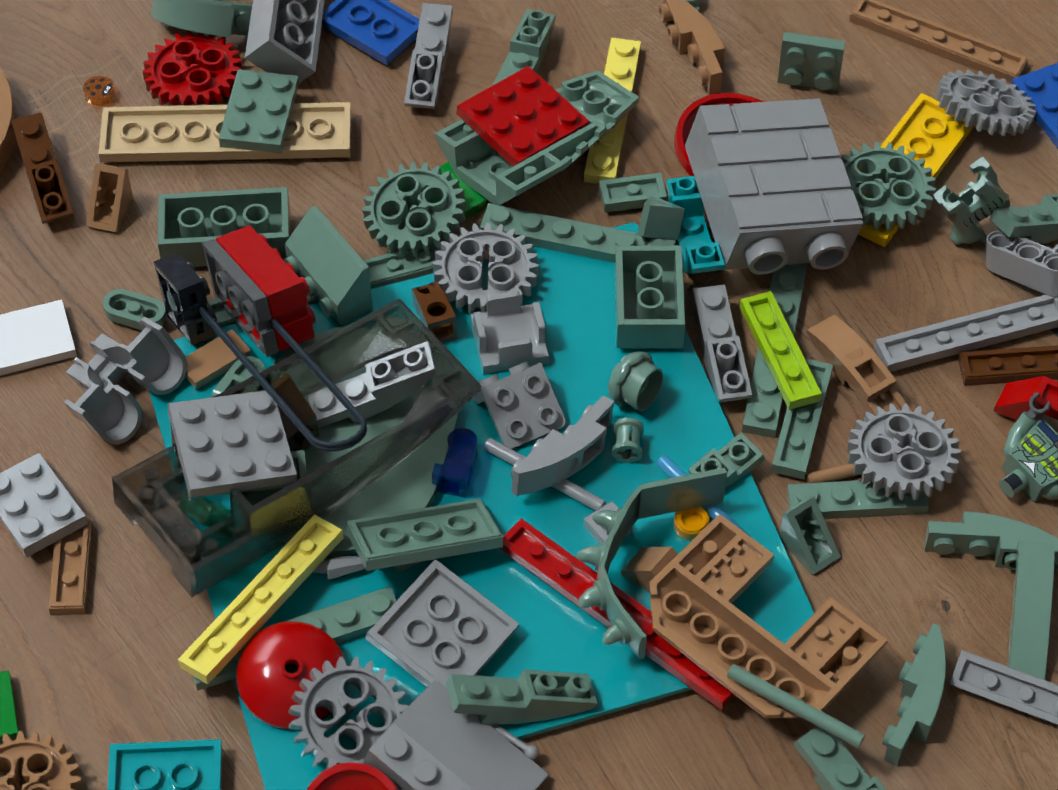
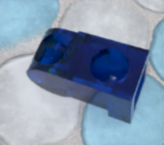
(456, 473)

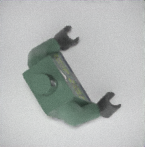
(1031, 456)

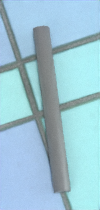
(565, 486)

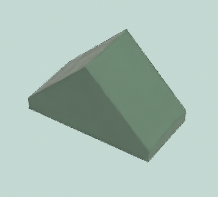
(660, 219)
(807, 536)

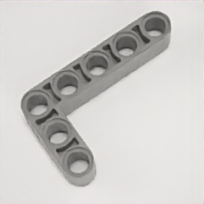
(1023, 261)

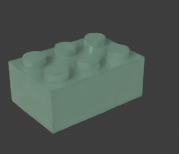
(649, 296)

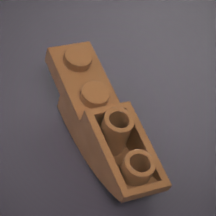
(696, 37)
(856, 364)

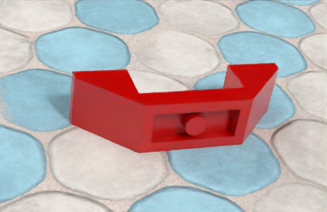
(1016, 396)

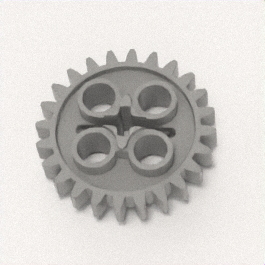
(985, 102)
(460, 266)
(903, 451)
(329, 693)

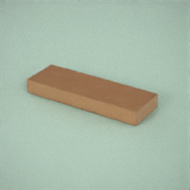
(71, 572)

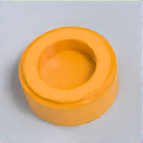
(690, 522)

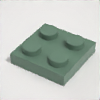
(811, 61)

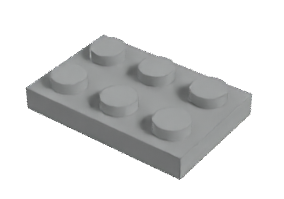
(37, 506)

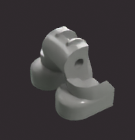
(108, 408)

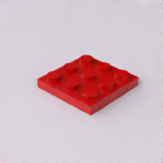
(521, 116)

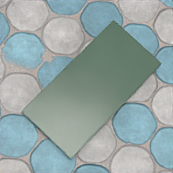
(424, 534)

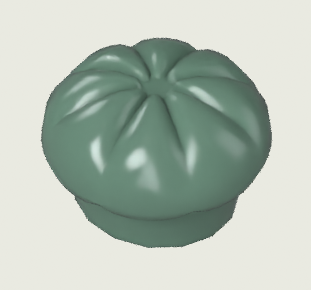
(635, 381)

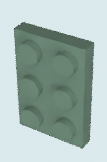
(259, 111)

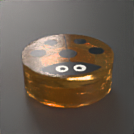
(99, 90)

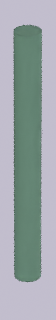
(796, 706)

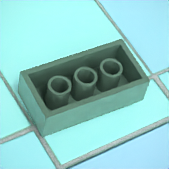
(197, 217)

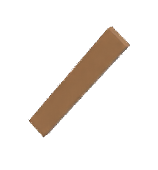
(938, 39)

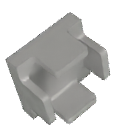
(509, 333)

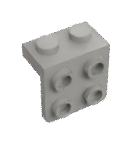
(521, 404)

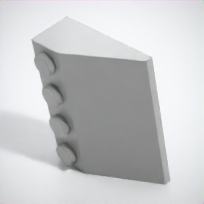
(449, 750)

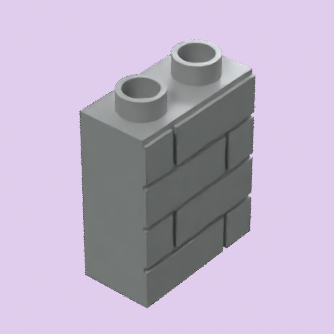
(773, 185)

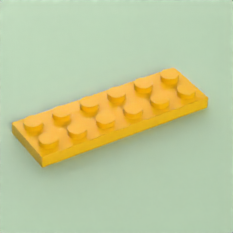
(932, 137)

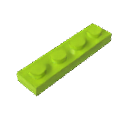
(780, 350)

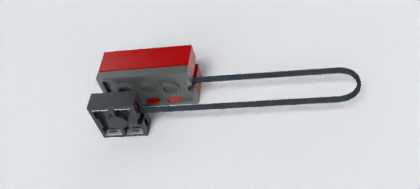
(262, 299)

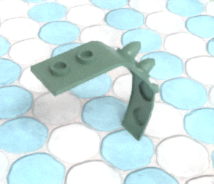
(645, 501)

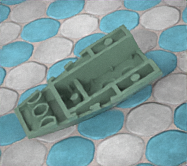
(498, 181)

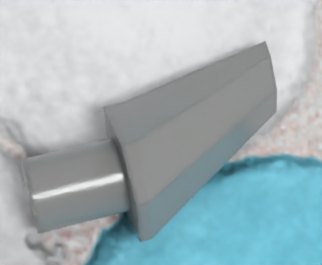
(339, 566)

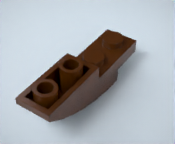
(42, 168)

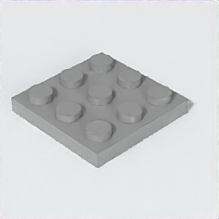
(231, 443)
(441, 628)

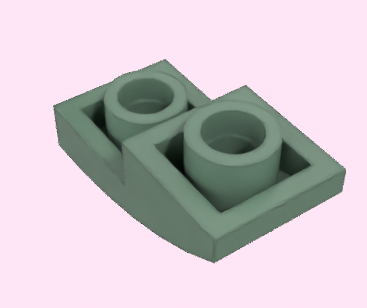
(737, 457)

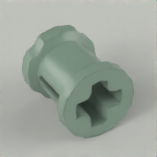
(627, 440)

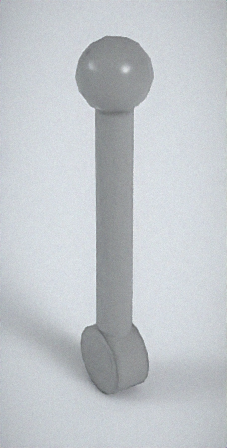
(530, 751)

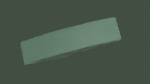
(1031, 608)

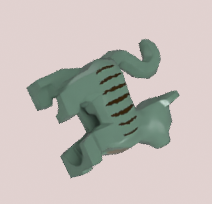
(972, 204)

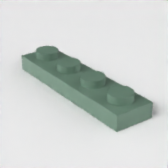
(801, 428)
(855, 499)

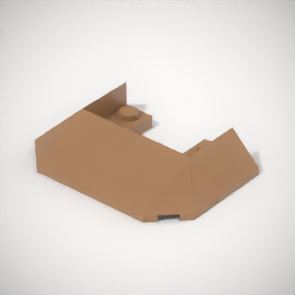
(697, 617)

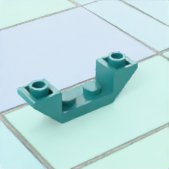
(697, 249)

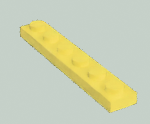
(605, 154)
(260, 599)

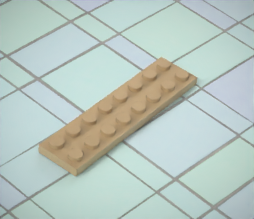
(194, 133)

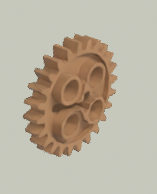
(60, 771)

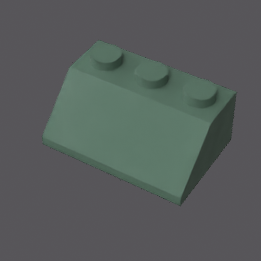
(330, 268)

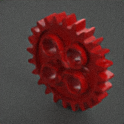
(191, 70)

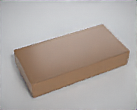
(213, 360)

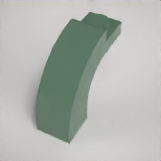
(204, 16)

